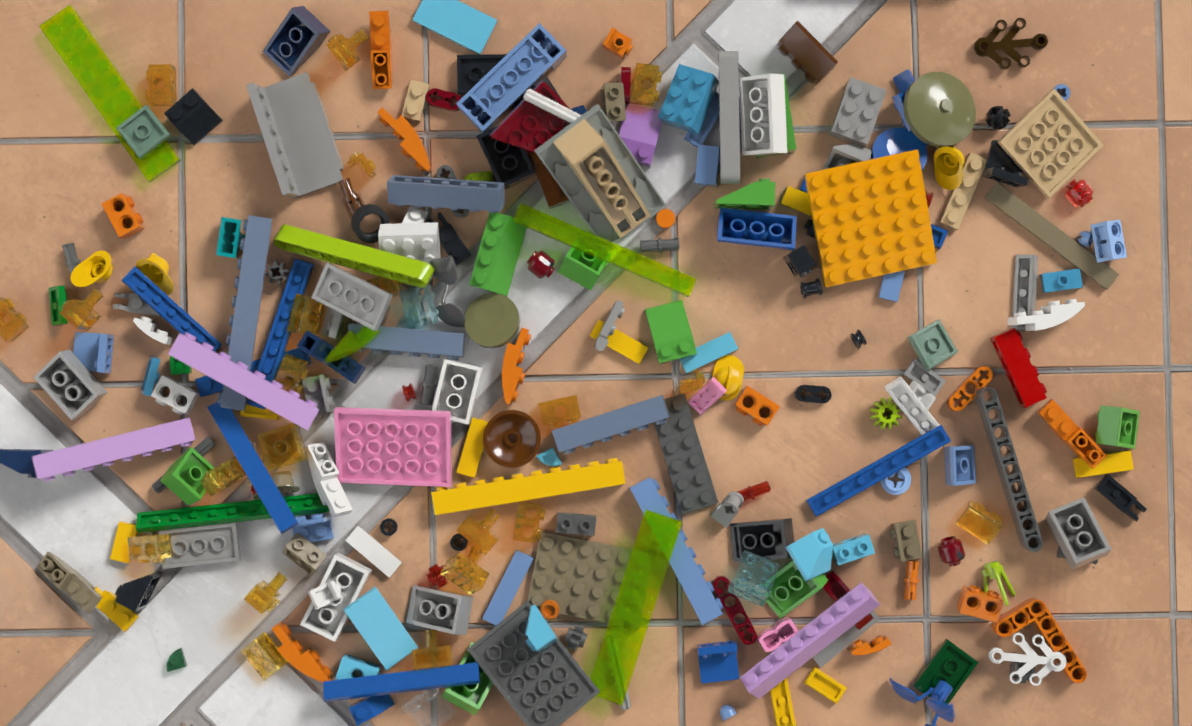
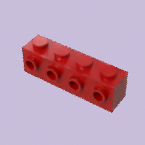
(1018, 368)

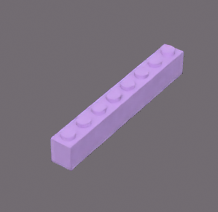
(244, 381)
(113, 448)
(809, 641)

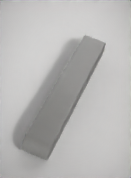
(729, 117)

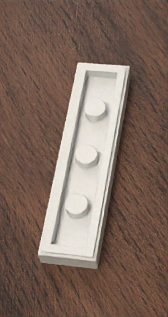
(911, 405)

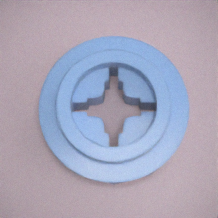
(901, 486)

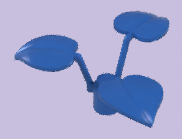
(937, 700)

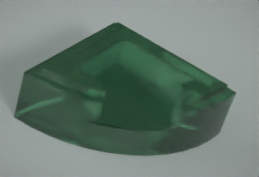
(176, 660)

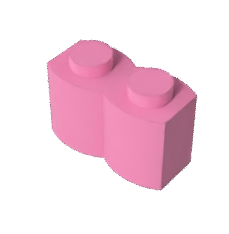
(773, 636)

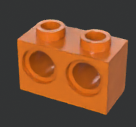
(119, 219)
(758, 402)
(978, 607)

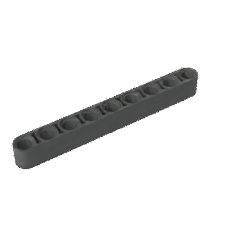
(1015, 476)

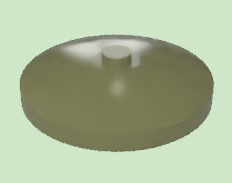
(939, 109)

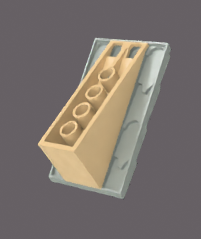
(600, 176)

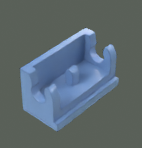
(707, 165)

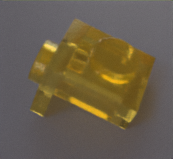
(368, 165)

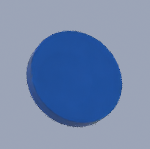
(898, 141)

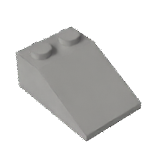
(439, 610)

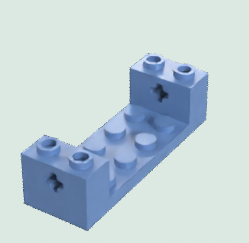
(511, 78)

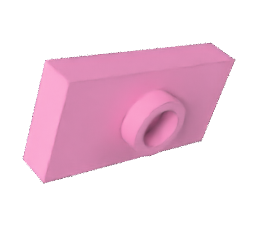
(707, 396)

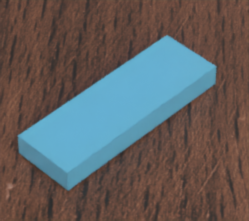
(709, 352)

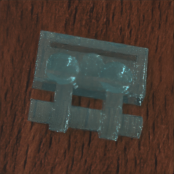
(414, 308)

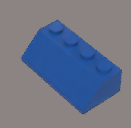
(756, 228)

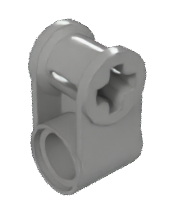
(728, 508)

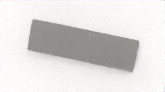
(1025, 286)
(842, 642)

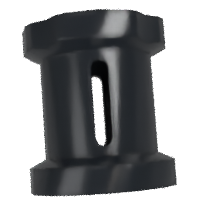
(811, 288)

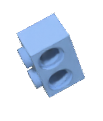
(1108, 241)

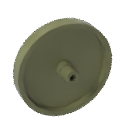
(492, 320)

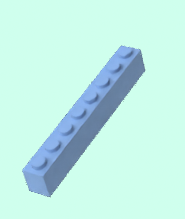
(682, 559)

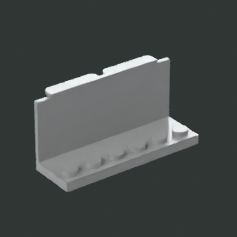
(297, 135)

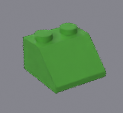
(582, 268)
(1117, 426)
(185, 476)

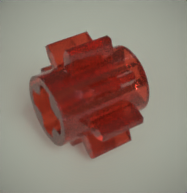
(435, 576)

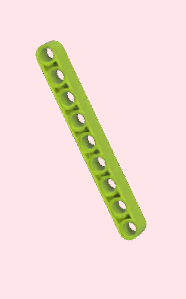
(354, 256)

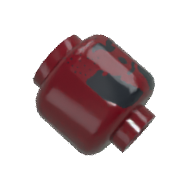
(541, 264)
(951, 551)

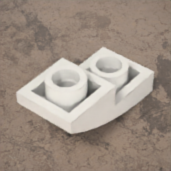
(149, 328)

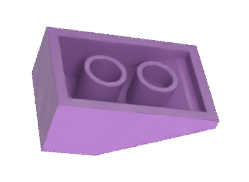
(641, 132)

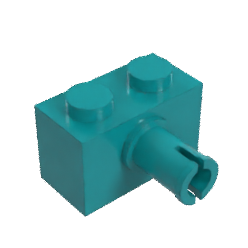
(229, 237)

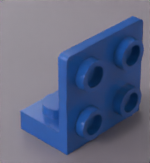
(718, 661)

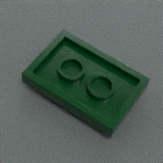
(949, 665)

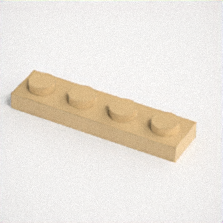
(962, 195)

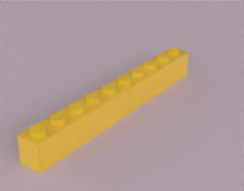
(528, 487)

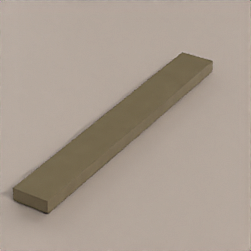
(1051, 236)

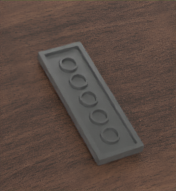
(685, 457)

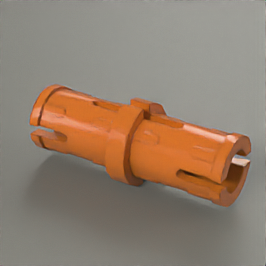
(911, 580)

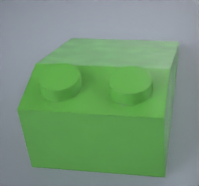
(757, 195)
(670, 332)
(791, 589)
(469, 696)

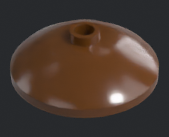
(497, 440)

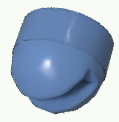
(1086, 238)
(727, 711)

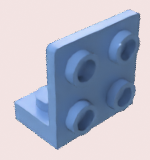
(94, 351)
(315, 528)

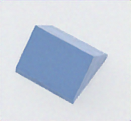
(960, 465)

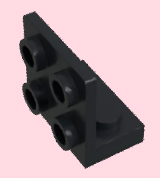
(1002, 168)

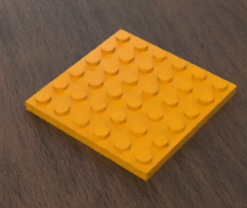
(870, 218)

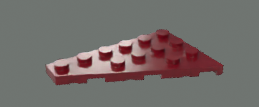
(529, 124)

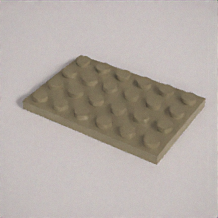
(578, 575)

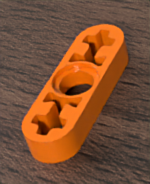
(955, 395)

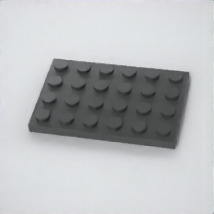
(538, 686)

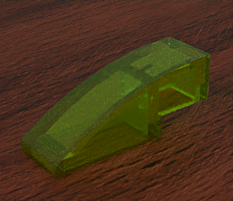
(352, 344)

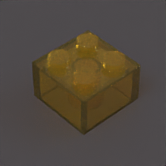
(282, 447)

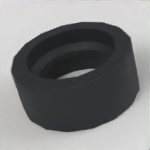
(362, 212)

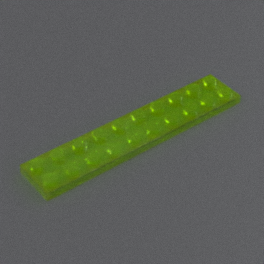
(103, 84)
(635, 605)

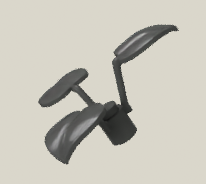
(445, 272)

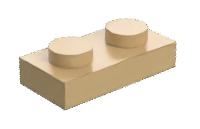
(415, 100)

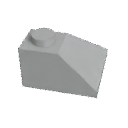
(847, 154)

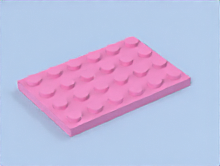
(393, 446)

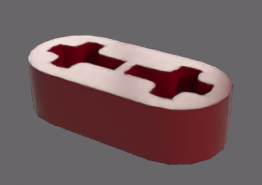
(626, 80)
(445, 95)

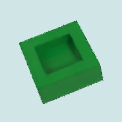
(178, 367)

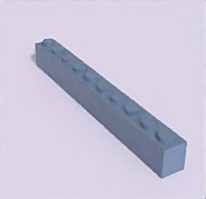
(247, 302)

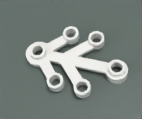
(1030, 659)

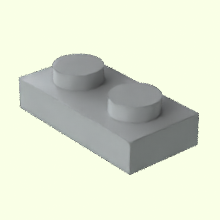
(927, 379)

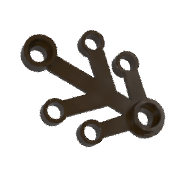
(1008, 44)

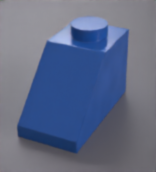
(370, 707)

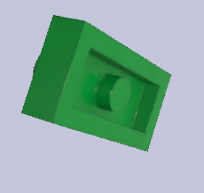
(57, 298)

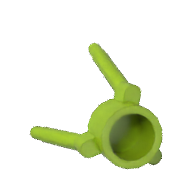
(995, 570)

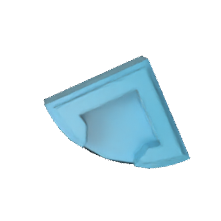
(549, 458)

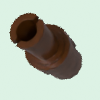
(350, 196)

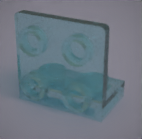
(754, 578)

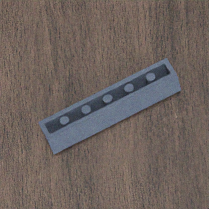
(446, 193)
(416, 342)
(611, 423)

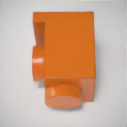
(610, 43)

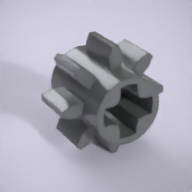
(273, 276)
(575, 637)

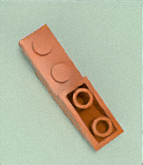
(381, 49)
(411, 144)
(510, 372)
(1070, 434)
(306, 662)

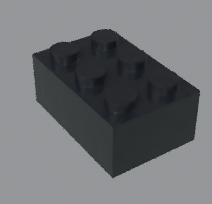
(507, 161)

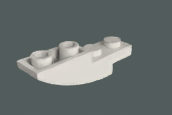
(1048, 315)
(325, 479)

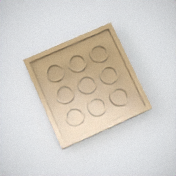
(1050, 143)

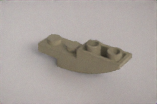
(70, 581)

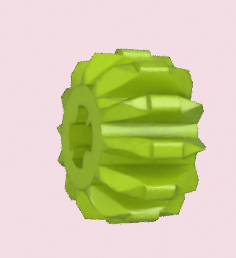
(881, 409)

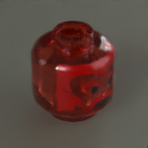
(1079, 193)

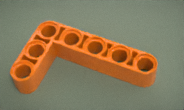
(1048, 633)

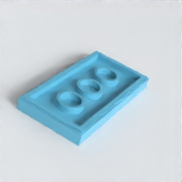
(456, 22)
(380, 628)

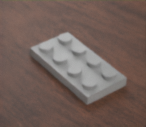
(352, 296)
(203, 545)

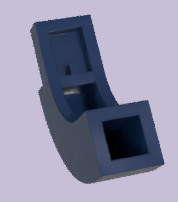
(320, 349)

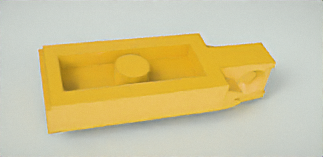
(117, 613)

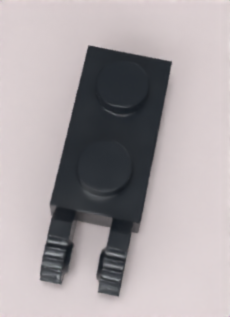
(451, 241)
(1119, 496)

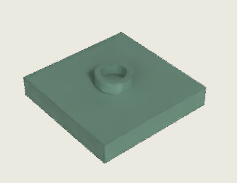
(143, 131)
(932, 344)

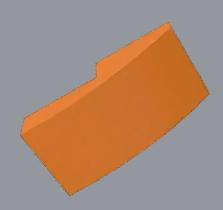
(862, 647)

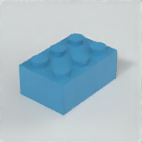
(688, 99)

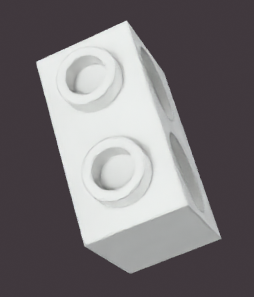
(176, 391)

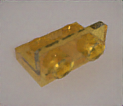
(689, 385)
(980, 522)
(264, 656)

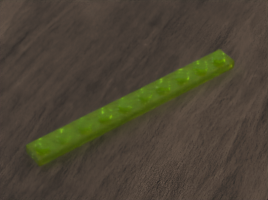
(604, 250)

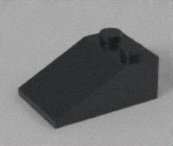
(762, 538)

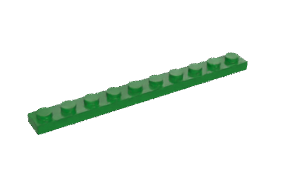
(223, 513)

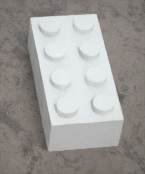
(763, 114)
(332, 618)

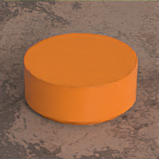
(665, 218)
(549, 609)

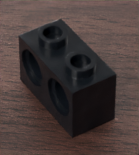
(800, 261)

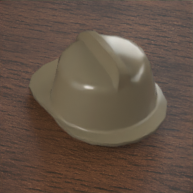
(283, 482)

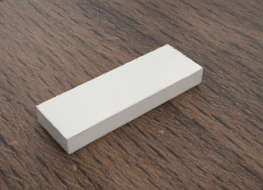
(373, 551)

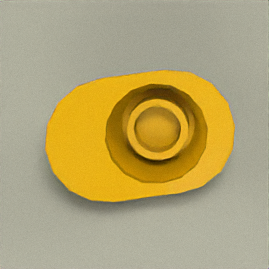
(948, 167)
(93, 269)
(157, 271)
(729, 373)

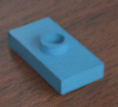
(1061, 280)
(151, 376)

